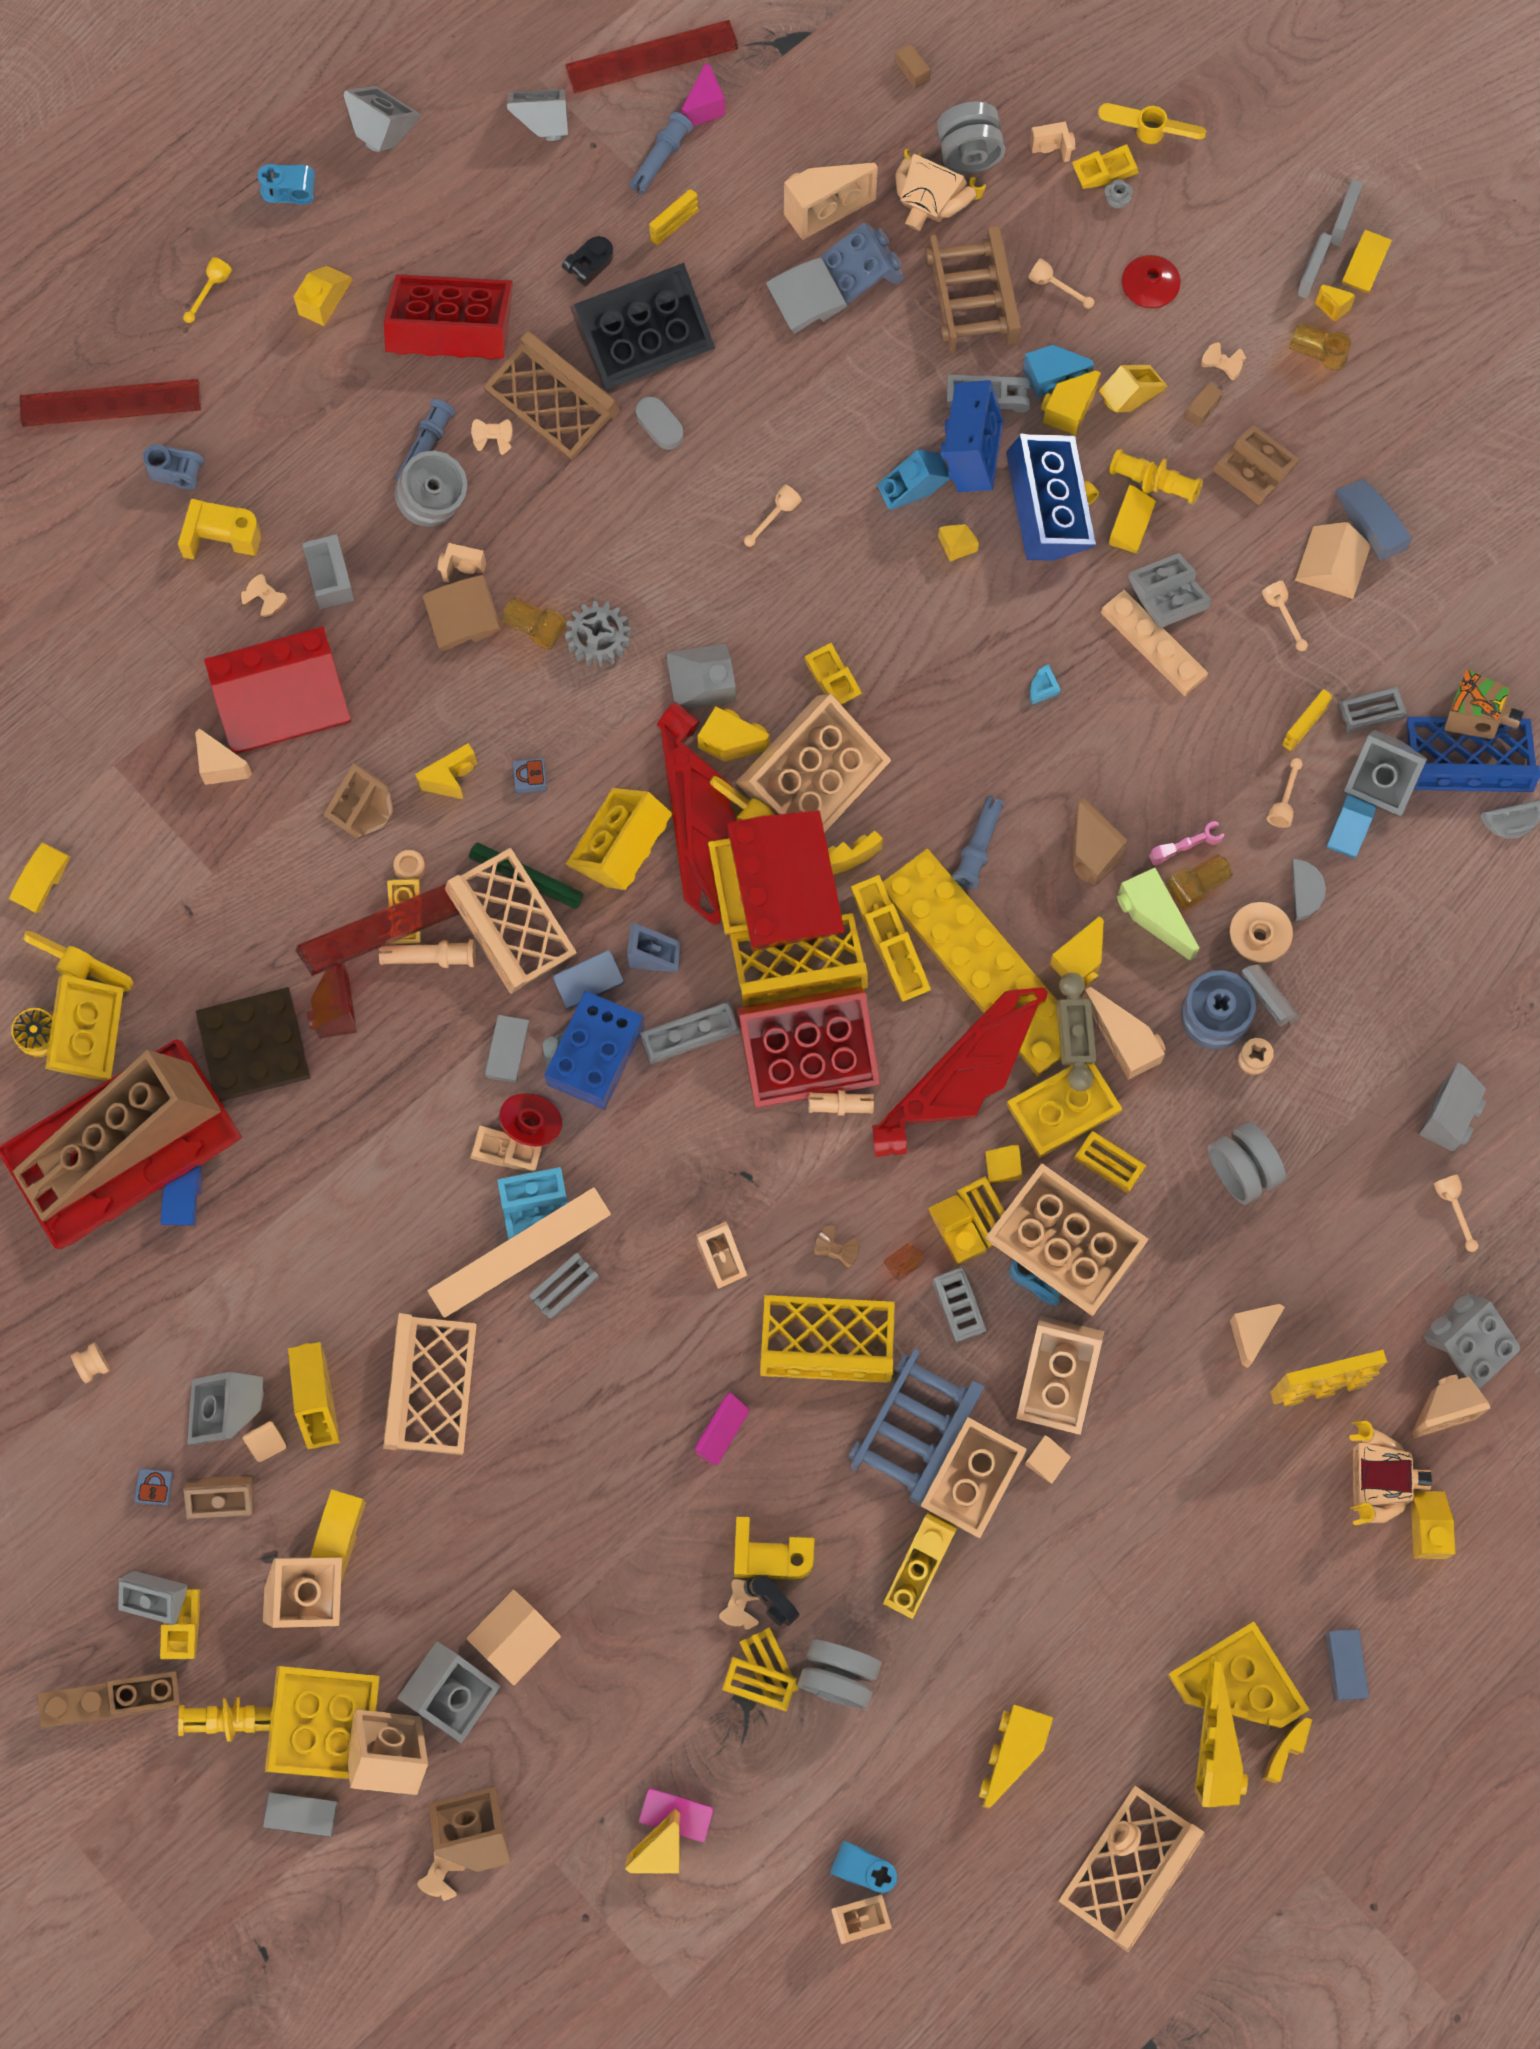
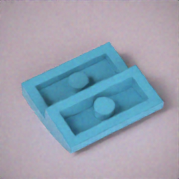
(531, 1198)

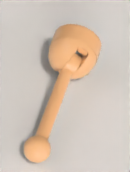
(1043, 273)
(786, 500)
(1276, 596)
(1281, 813)
(1450, 1189)

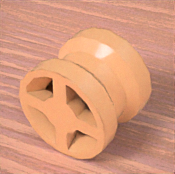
(1252, 1062)
(90, 1362)

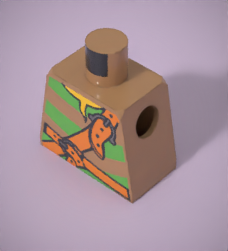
(1481, 707)

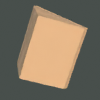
(1334, 559)
(513, 1637)

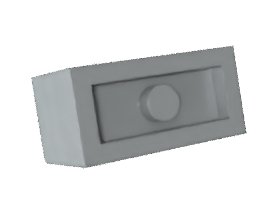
(328, 571)

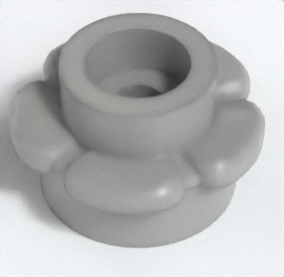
(1115, 199)

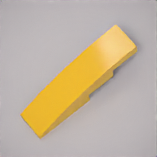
(890, 938)

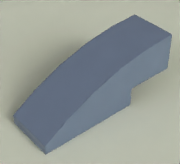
(1374, 519)

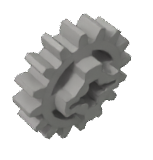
(587, 627)

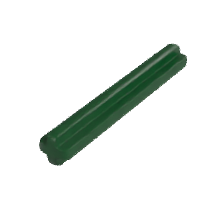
(543, 883)

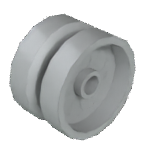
(970, 137)
(446, 491)
(1246, 1163)
(838, 1678)

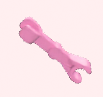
(1164, 852)

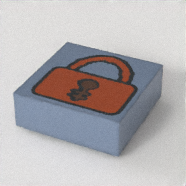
(529, 776)
(154, 1487)

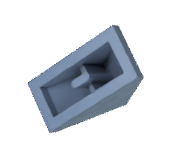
(652, 950)

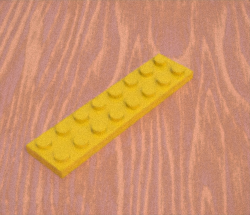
(972, 950)

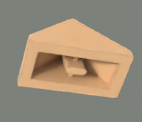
(217, 762)
(721, 1255)
(1252, 1330)
(861, 1919)

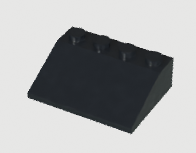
(642, 326)

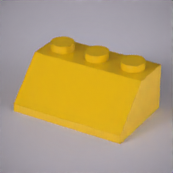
(619, 837)

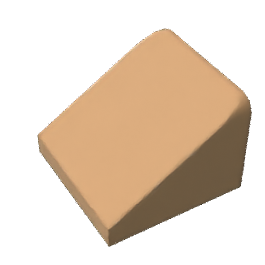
(265, 1441)
(1047, 1459)

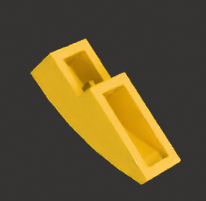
(338, 1527)

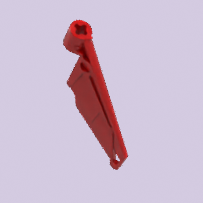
(697, 810)
(965, 1074)

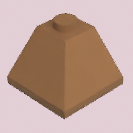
(1096, 844)
(470, 1830)

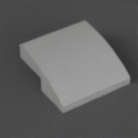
(806, 294)
(1169, 590)
(1269, 995)

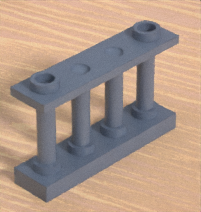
(948, 1426)

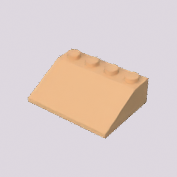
(816, 763)
(1067, 1239)

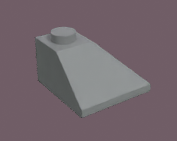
(541, 111)
(379, 117)
(701, 676)
(1385, 772)
(222, 1406)

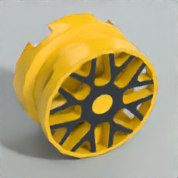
(33, 1032)

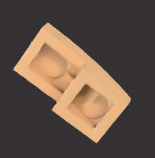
(501, 1150)

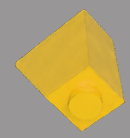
(313, 1395)

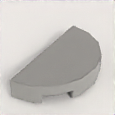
(1513, 820)
(1308, 889)

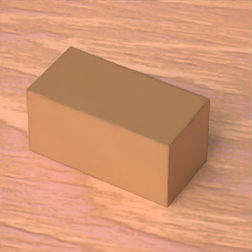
(912, 66)
(1203, 405)

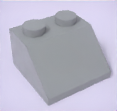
(1454, 1108)
(449, 1692)

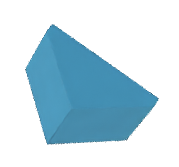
(1351, 826)

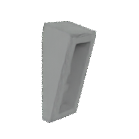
(948, 1309)

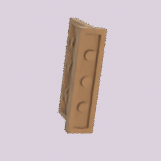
(573, 382)

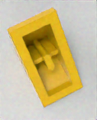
(659, 1849)

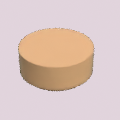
(409, 865)

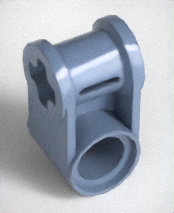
(178, 469)

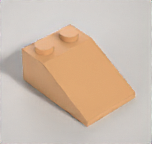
(827, 195)
(1060, 1375)
(973, 1477)

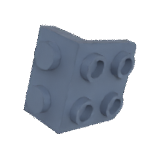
(862, 261)

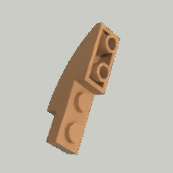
(108, 1700)

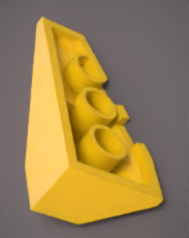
(1219, 1761)

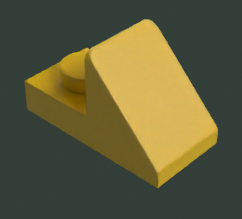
(441, 775)
(957, 1229)

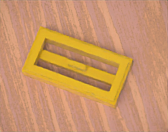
(673, 217)
(1307, 720)
(1102, 1171)
(962, 1193)
(756, 1638)
(786, 1693)

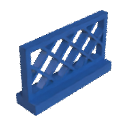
(1474, 774)

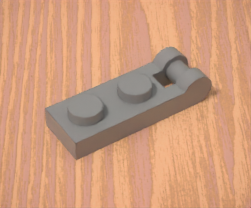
(1019, 385)

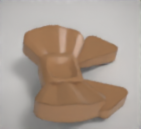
(826, 1246)

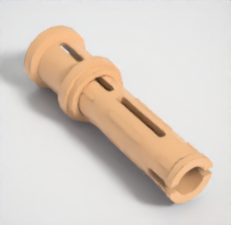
(444, 954)

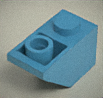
(1051, 366)
(914, 479)

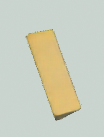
(1132, 520)

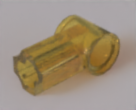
(1319, 346)
(541, 626)
(1192, 885)

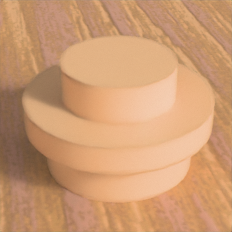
(1124, 1838)

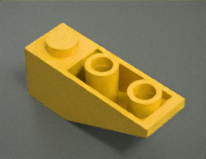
(920, 1565)
(1021, 1744)

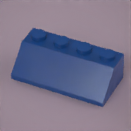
(1050, 496)

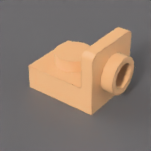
(1052, 137)
(463, 558)

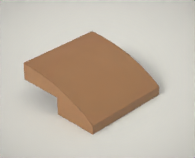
(1256, 465)
(461, 612)

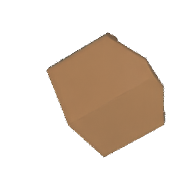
(360, 803)

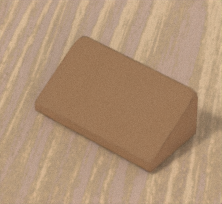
(219, 1497)

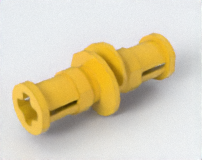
(1155, 476)
(224, 1719)

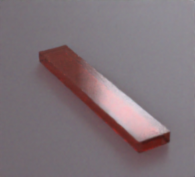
(651, 56)
(110, 402)
(376, 930)

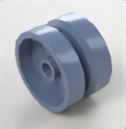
(1219, 1027)

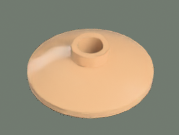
(1265, 919)

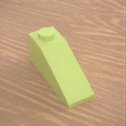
(1155, 910)

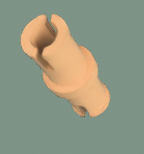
(840, 1103)

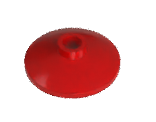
(1151, 291)
(530, 1119)

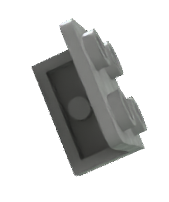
(1474, 1338)

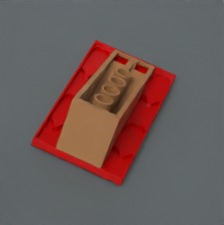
(118, 1144)

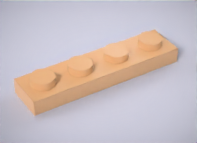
(1154, 643)

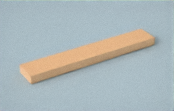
(519, 1252)

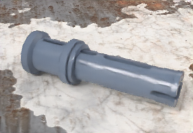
(667, 142)
(430, 429)
(975, 854)

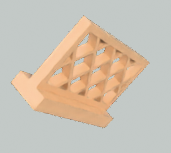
(487, 934)
(401, 1380)
(1157, 1886)

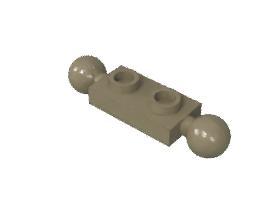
(1076, 1032)

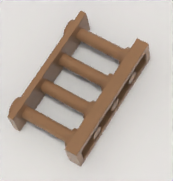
(1001, 298)

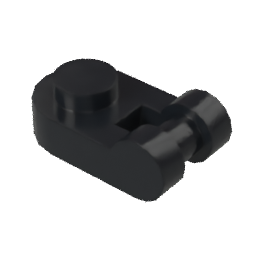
(596, 253)
(778, 1606)

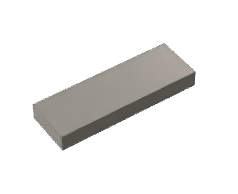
(689, 1032)

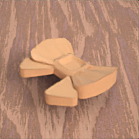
(1231, 365)
(502, 432)
(272, 600)
(734, 1614)
(433, 1882)

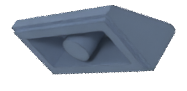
(592, 975)
(1346, 1665)

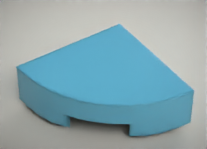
(1043, 685)

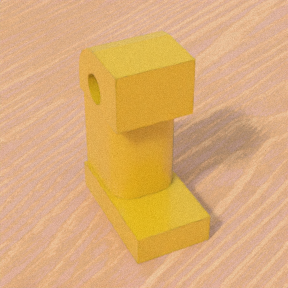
(219, 524)
(771, 1559)

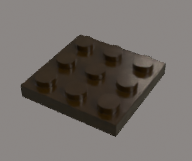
(252, 1044)

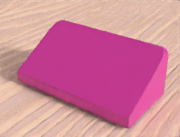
(721, 1429)
(694, 1817)

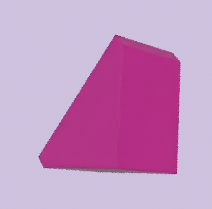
(705, 99)

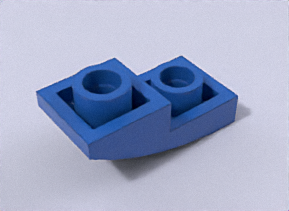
(180, 1199)

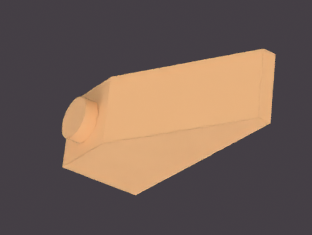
(1126, 1036)

